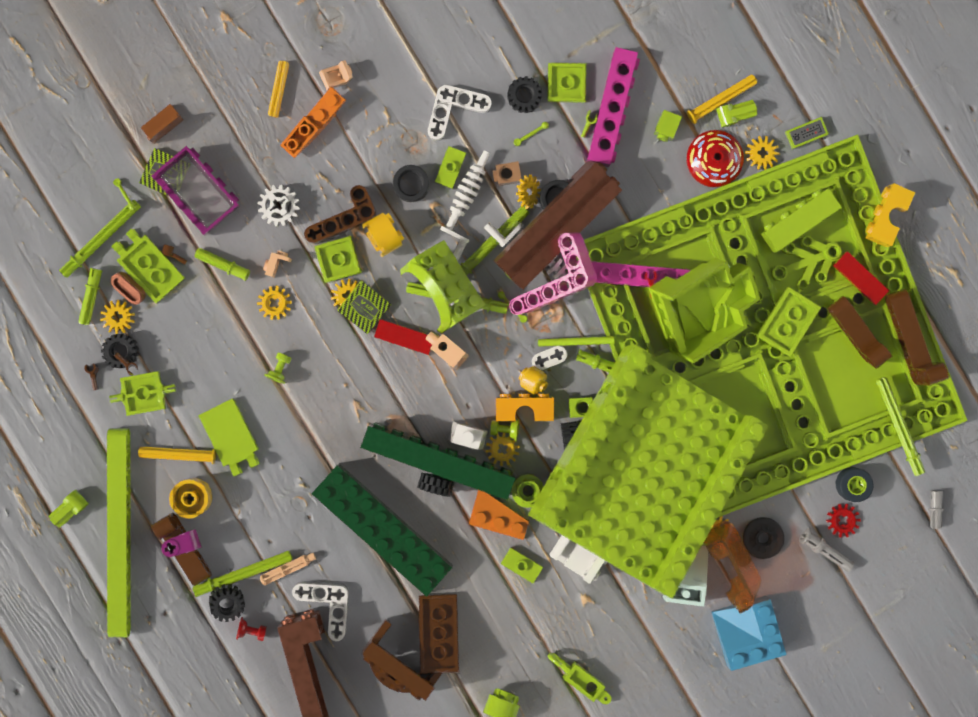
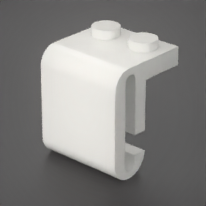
(577, 559)

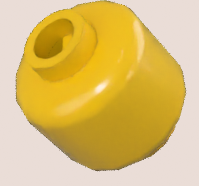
(533, 380)

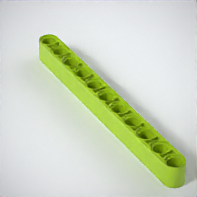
(118, 532)

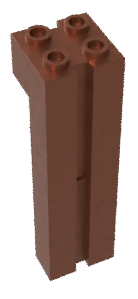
(567, 213)
(295, 636)

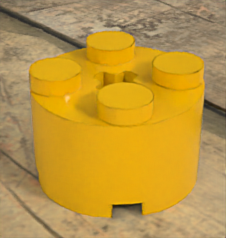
(383, 234)
(182, 505)

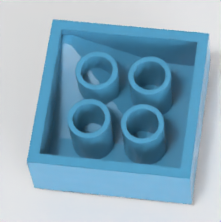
(750, 635)

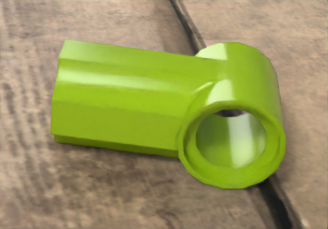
(731, 114)
(71, 506)

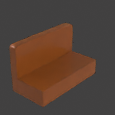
(162, 123)

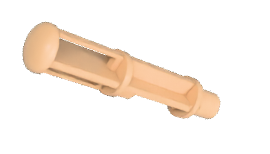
(287, 568)

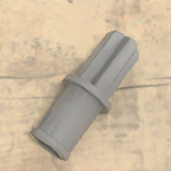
(936, 509)

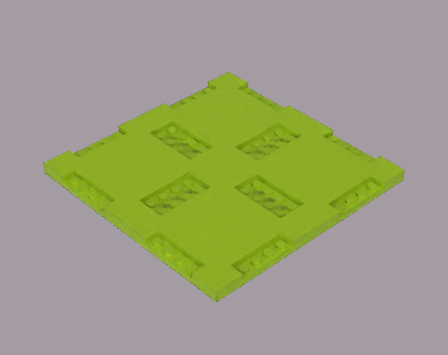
(828, 373)

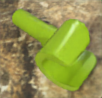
(590, 121)

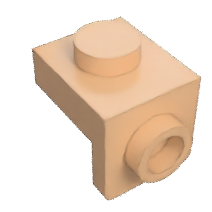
(336, 75)
(272, 264)

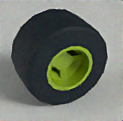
(861, 486)

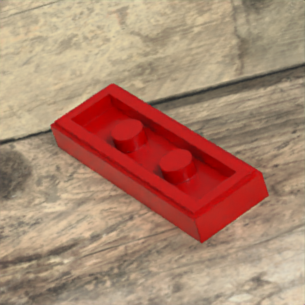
(861, 278)
(403, 337)

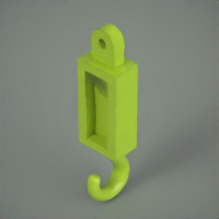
(579, 678)

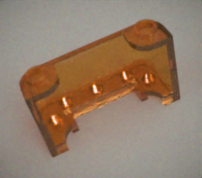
(723, 542)

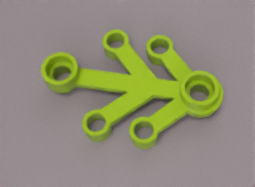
(809, 260)

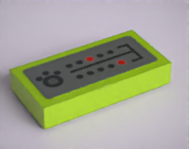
(806, 133)

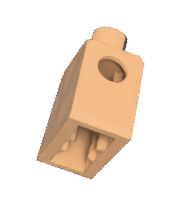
(452, 355)

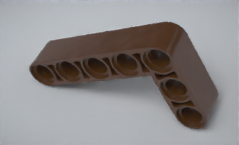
(912, 342)

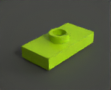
(450, 167)
(521, 565)

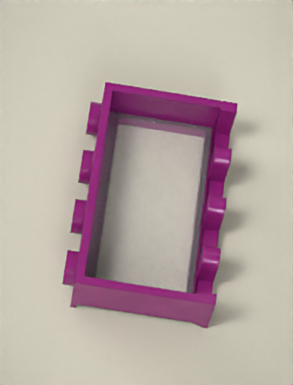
(196, 190)

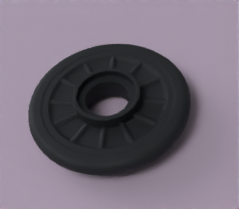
(775, 540)

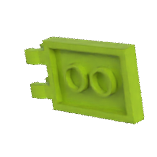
(148, 266)
(230, 436)

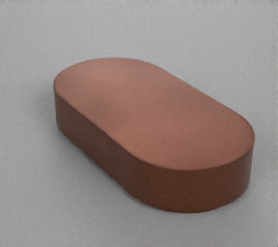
(128, 288)

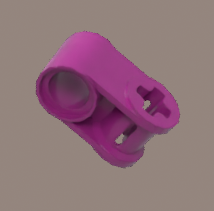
(184, 543)

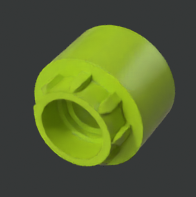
(521, 481)
(502, 704)

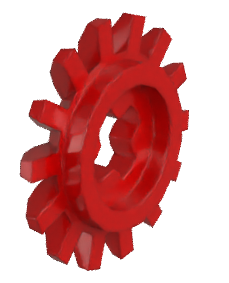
(851, 520)

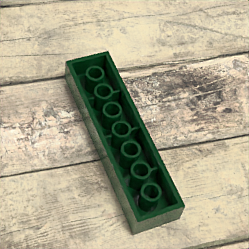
(438, 461)
(382, 529)

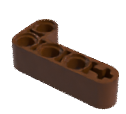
(339, 218)
(858, 333)
(191, 562)

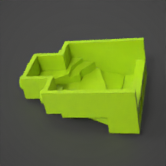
(704, 307)

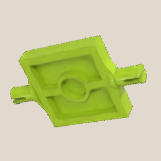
(142, 393)

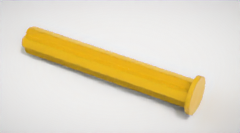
(721, 98)
(177, 454)

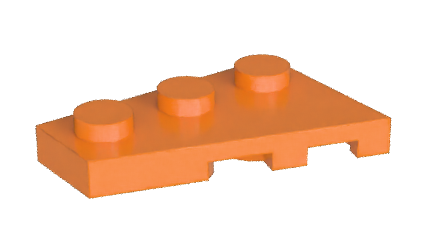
(497, 517)

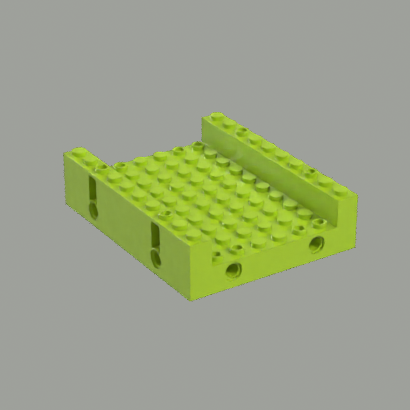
(648, 471)

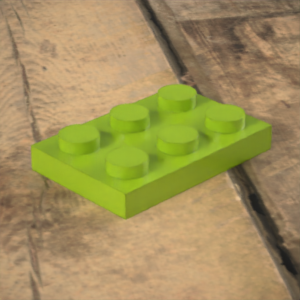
(788, 321)

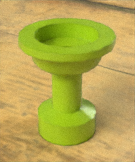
(276, 374)
(513, 429)

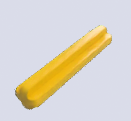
(278, 89)

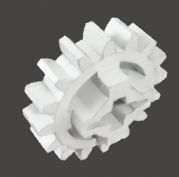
(271, 211)

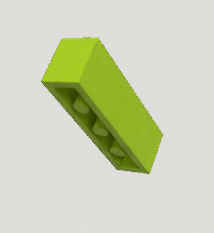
(801, 220)

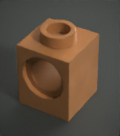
(515, 170)

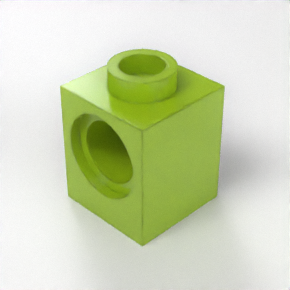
(667, 126)
(573, 403)

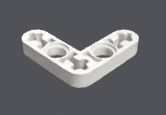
(447, 105)
(334, 602)

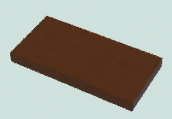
(438, 634)

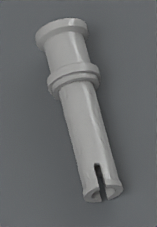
(820, 546)

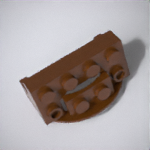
(385, 664)

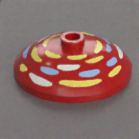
(705, 167)

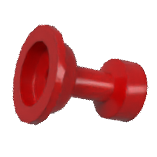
(245, 629)

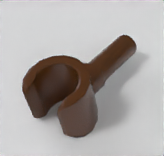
(168, 251)
(127, 364)
(92, 375)

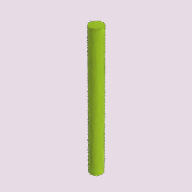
(576, 341)

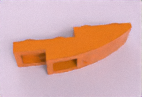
(313, 123)

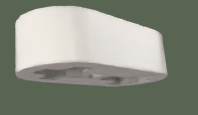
(547, 353)

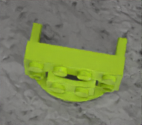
(445, 284)

